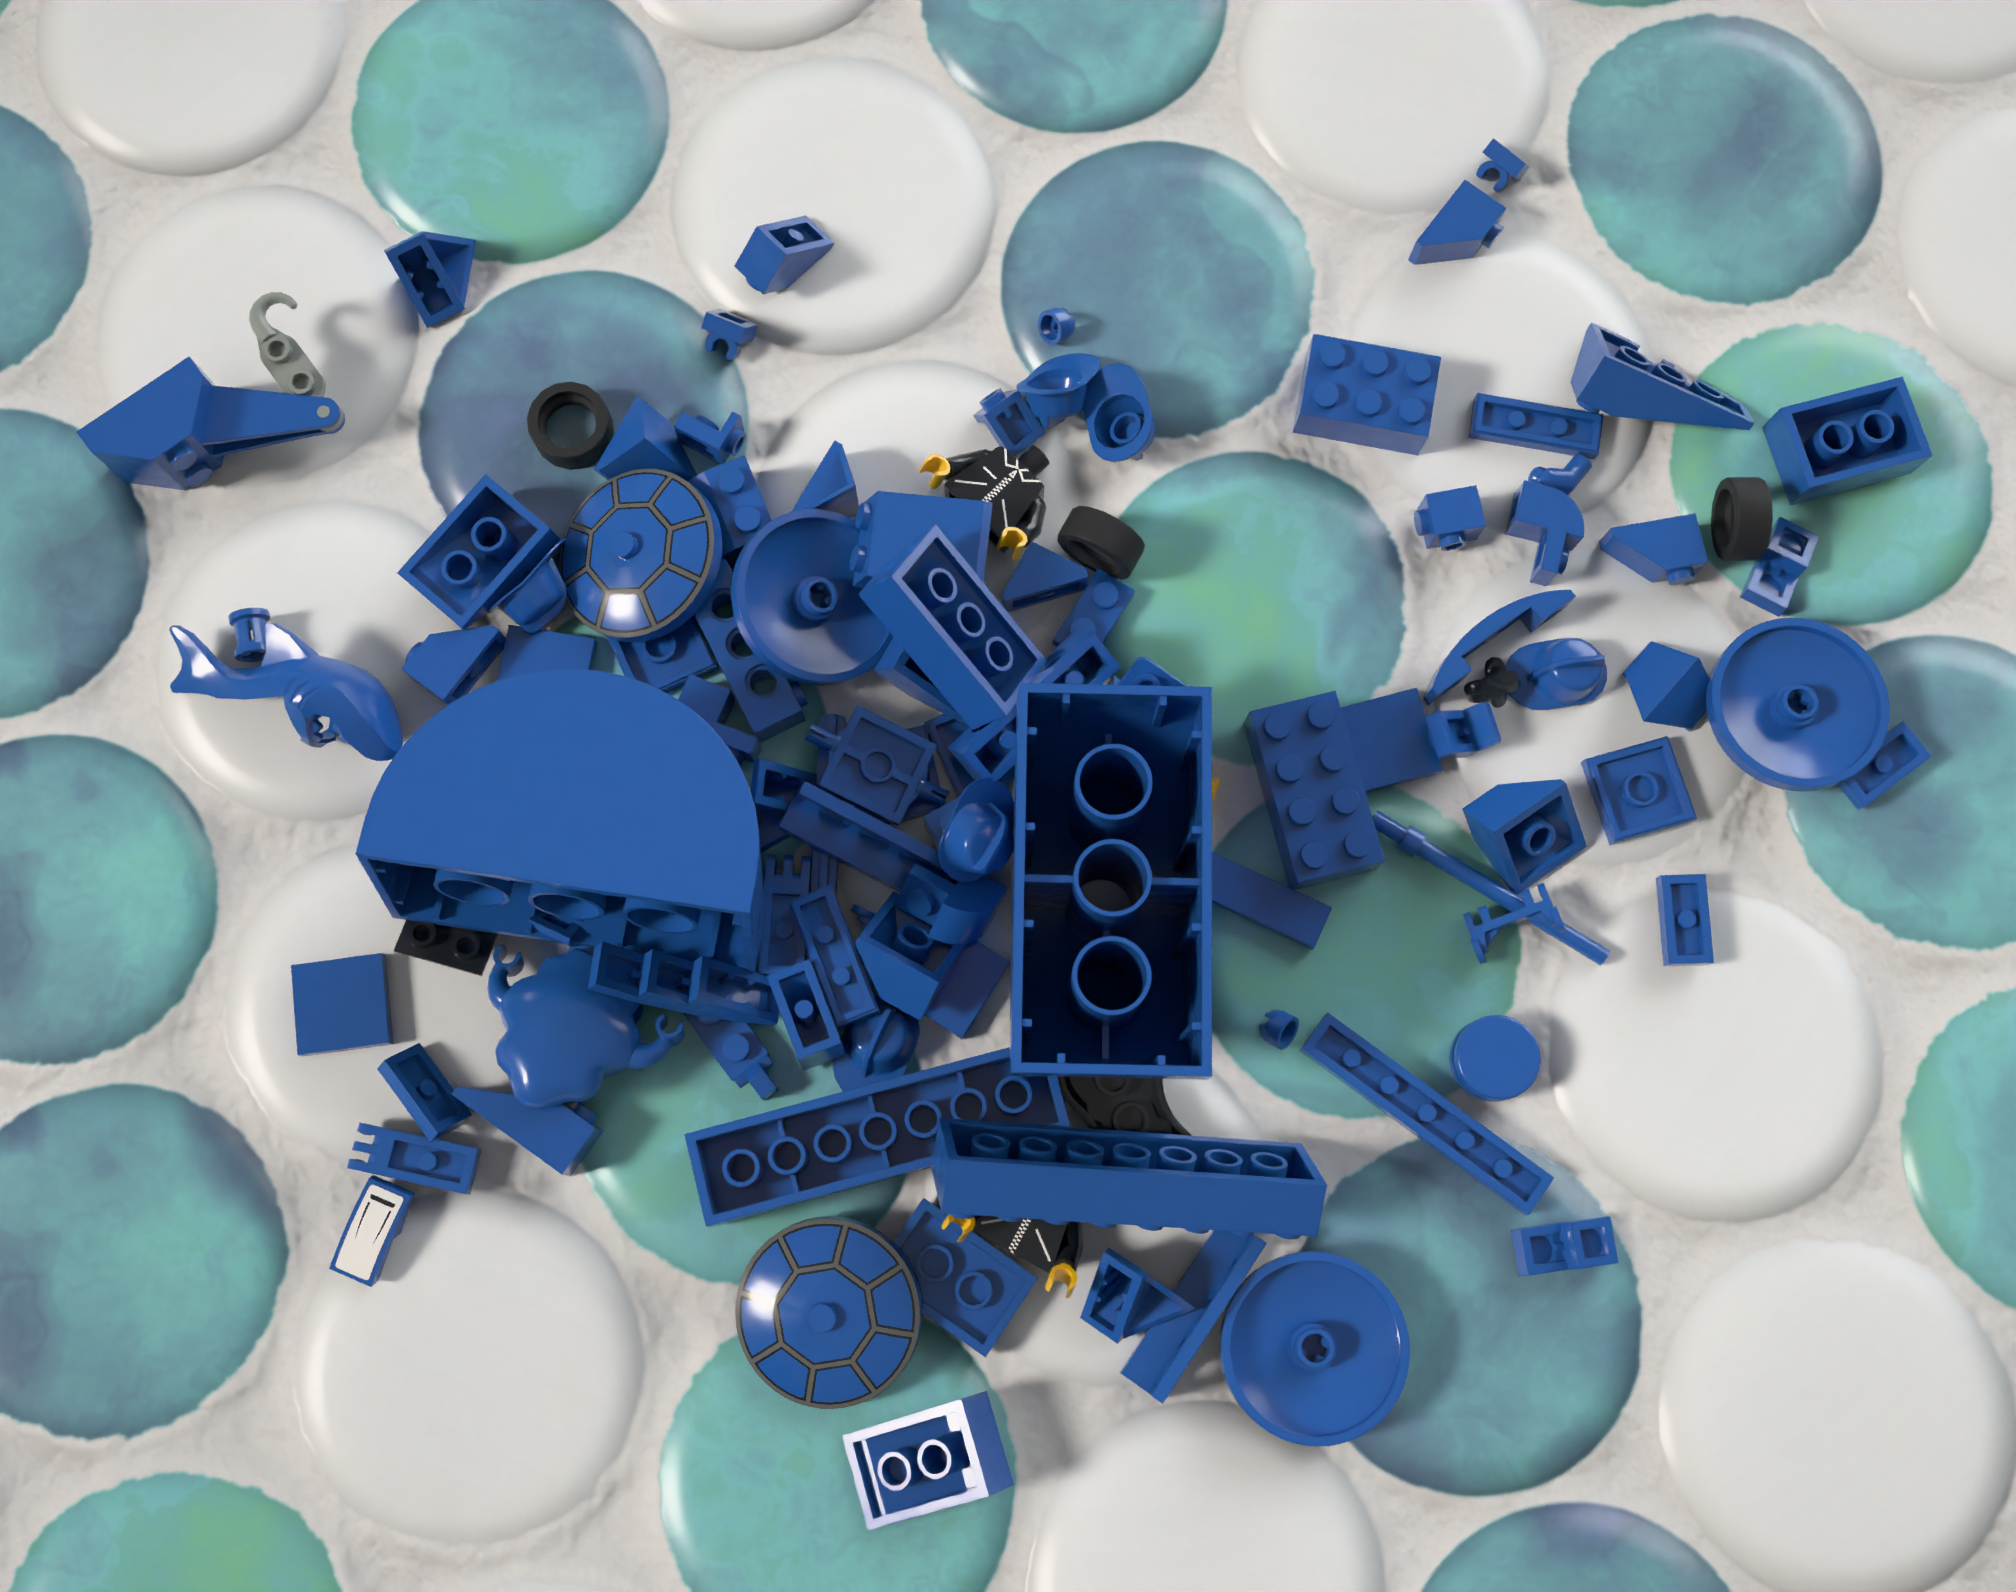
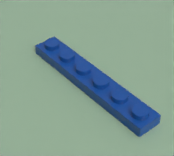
(1427, 1114)

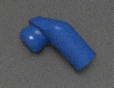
(1562, 479)

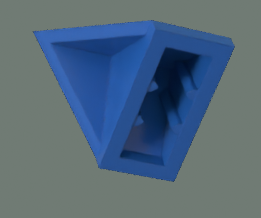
(434, 272)
(644, 442)
(831, 485)
(1668, 686)
(772, 791)
(1128, 1299)

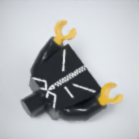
(1005, 482)
(1033, 1241)

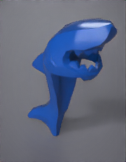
(310, 687)

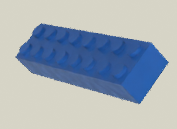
(857, 1135)
(1126, 1179)

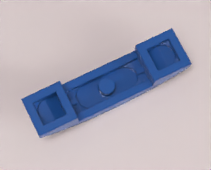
(1531, 610)

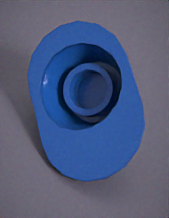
(1059, 387)
(1118, 414)
(537, 597)
(1557, 673)
(979, 832)
(876, 1048)

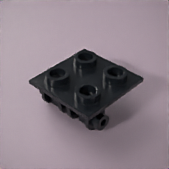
(447, 945)

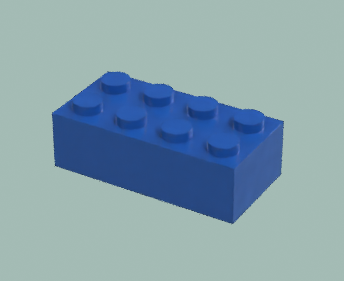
(1313, 790)

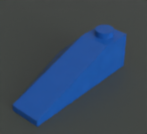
(1626, 384)

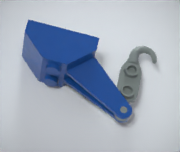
(184, 424)

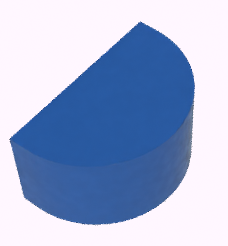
(568, 795)
(1112, 882)

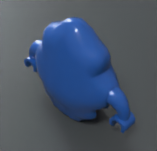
(566, 1036)

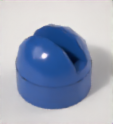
(1053, 319)
(1279, 1029)

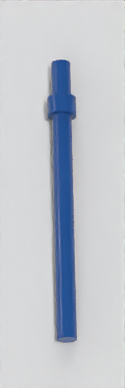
(1413, 842)

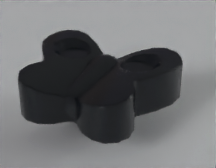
(1494, 685)

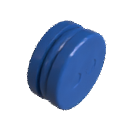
(1495, 1058)

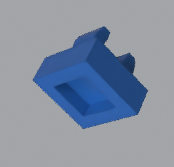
(1504, 162)
(730, 328)

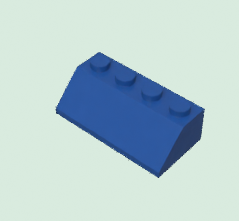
(953, 628)

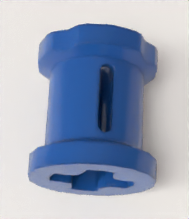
(244, 621)

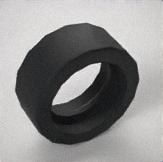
(553, 399)
(1741, 518)
(1101, 542)

